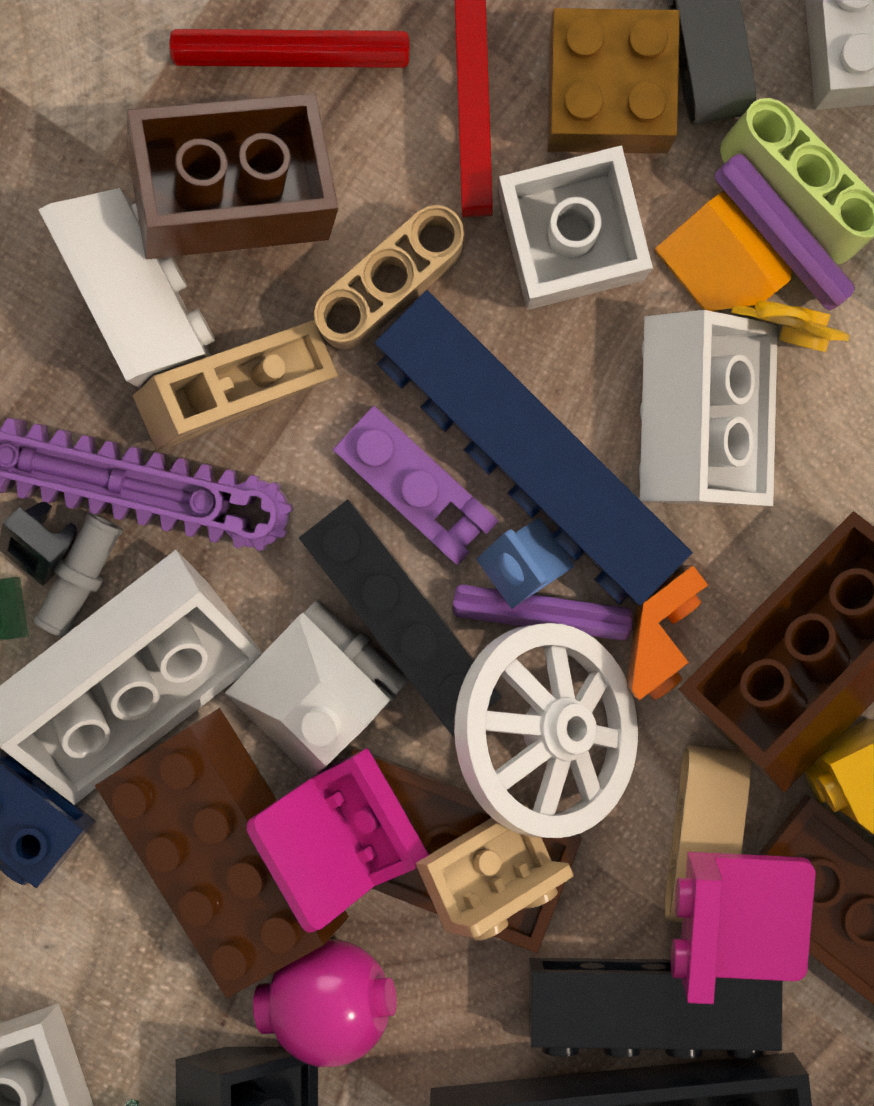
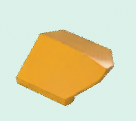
(723, 258)

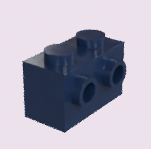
(35, 825)

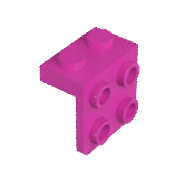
(335, 839)
(741, 920)

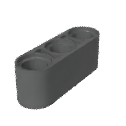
(714, 59)

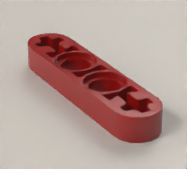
(473, 108)

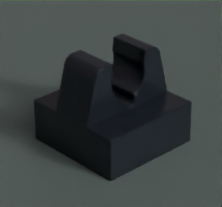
(32, 545)

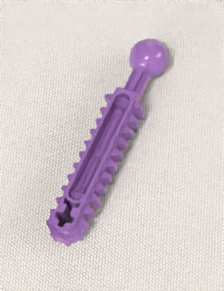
(129, 484)

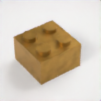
(613, 80)

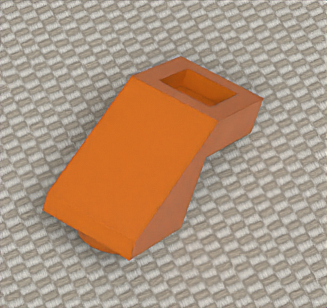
(653, 655)

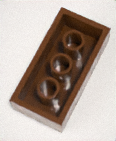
(798, 661)
(188, 823)

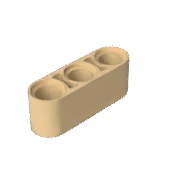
(398, 249)
(707, 811)

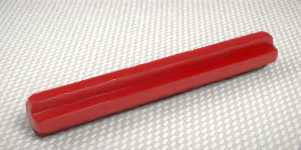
(290, 48)

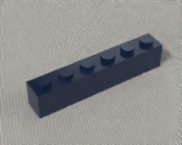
(531, 449)

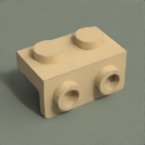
(489, 878)

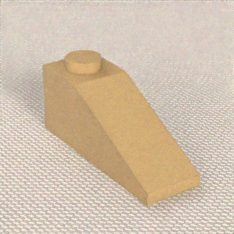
(232, 384)

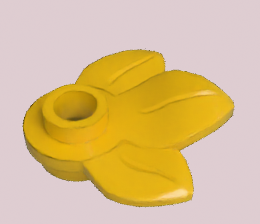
(799, 324)

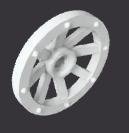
(554, 729)

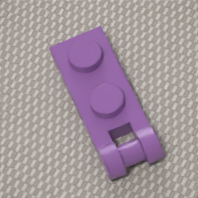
(413, 483)

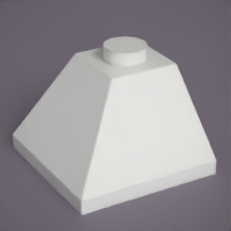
(307, 696)

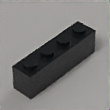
(393, 608)
(640, 1006)

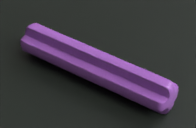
(784, 232)
(591, 618)

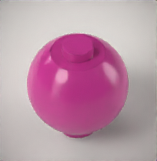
(327, 1005)

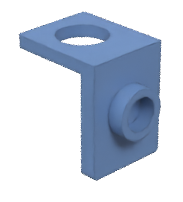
(524, 562)

